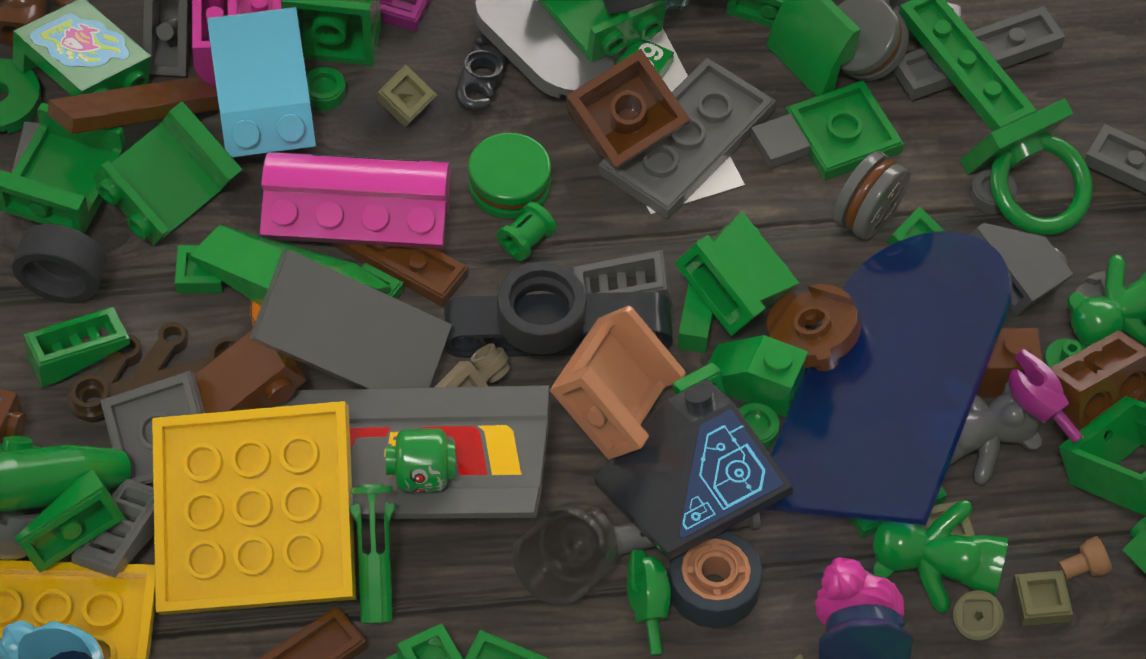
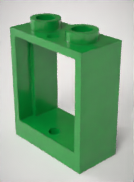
(1094, 460)

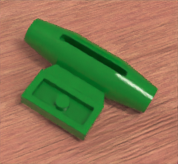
(39, 475)

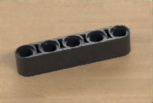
(476, 320)

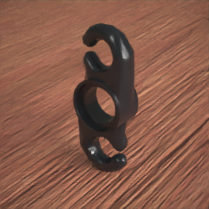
(471, 82)

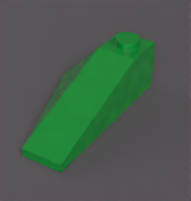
(250, 261)

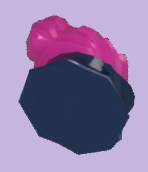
(860, 615)

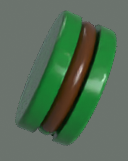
(508, 174)

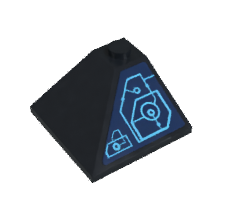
(693, 472)

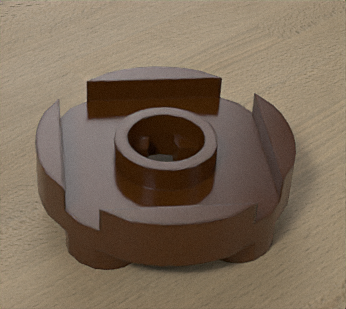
(830, 341)

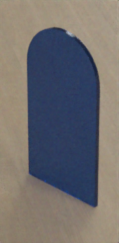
(890, 414)

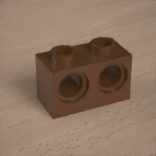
(1102, 376)

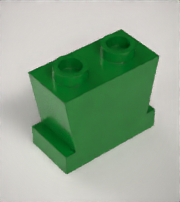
(736, 273)

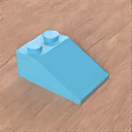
(261, 82)

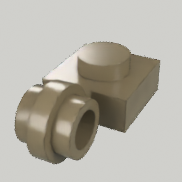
(489, 366)

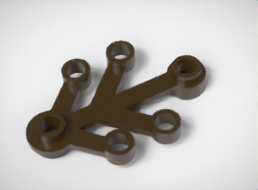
(150, 371)

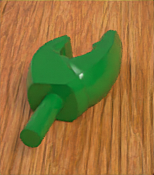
(648, 595)

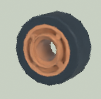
(716, 602)

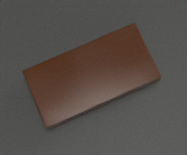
(325, 638)

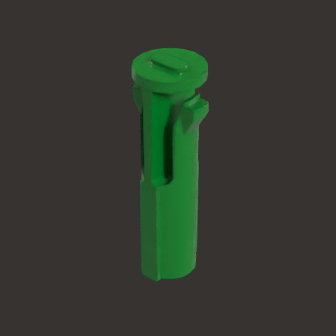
(374, 567)

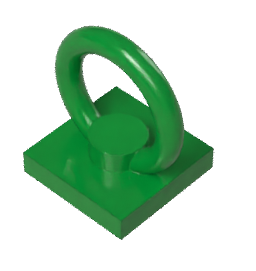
(1020, 143)

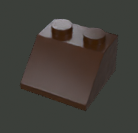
(626, 110)

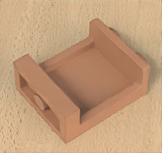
(616, 381)

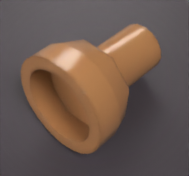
(1091, 559)

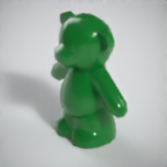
(1120, 309)
(967, 559)

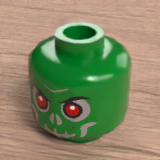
(421, 460)

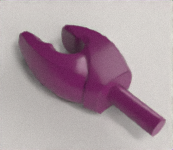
(1043, 397)

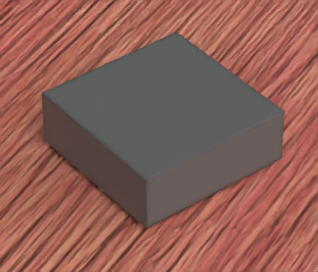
(780, 141)

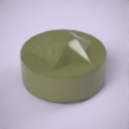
(978, 616)

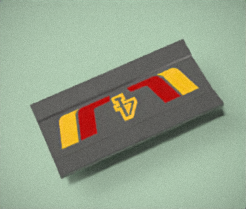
(497, 446)

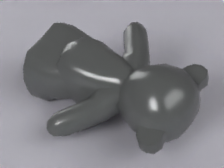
(995, 423)

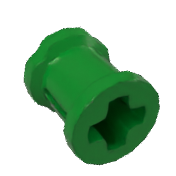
(526, 231)

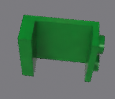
(604, 33)
(166, 175)

